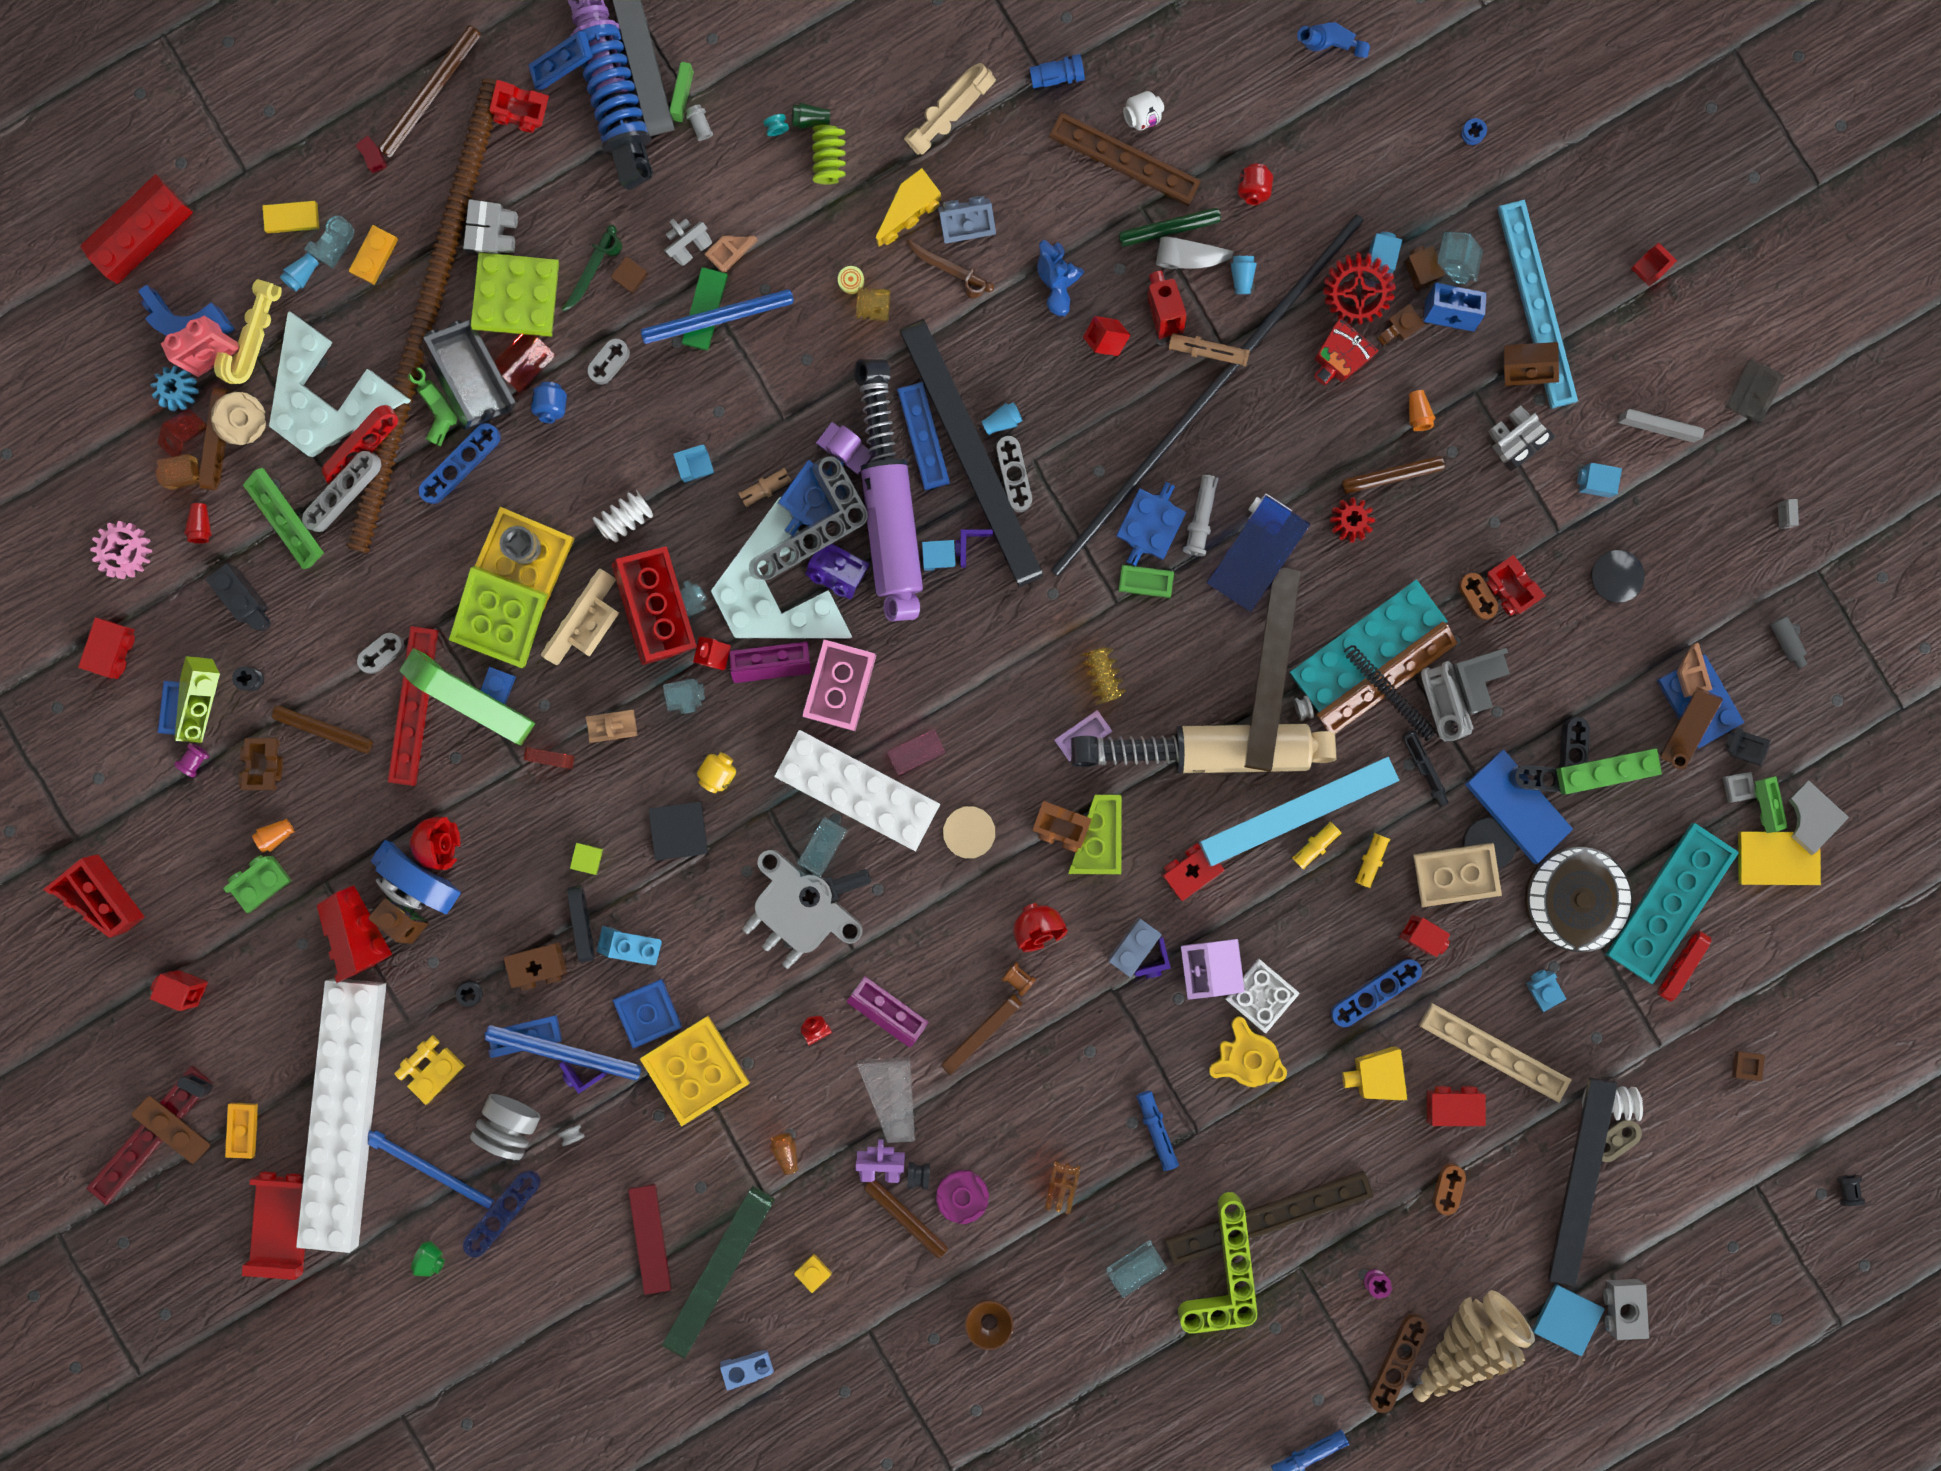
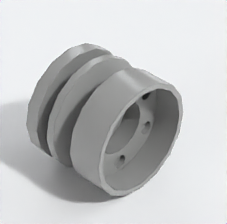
(502, 1133)

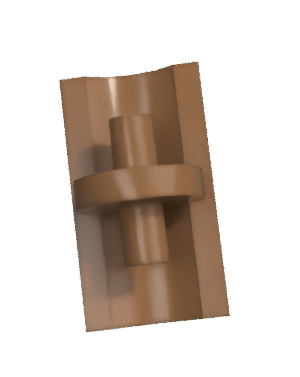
(611, 726)

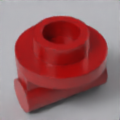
(814, 1029)

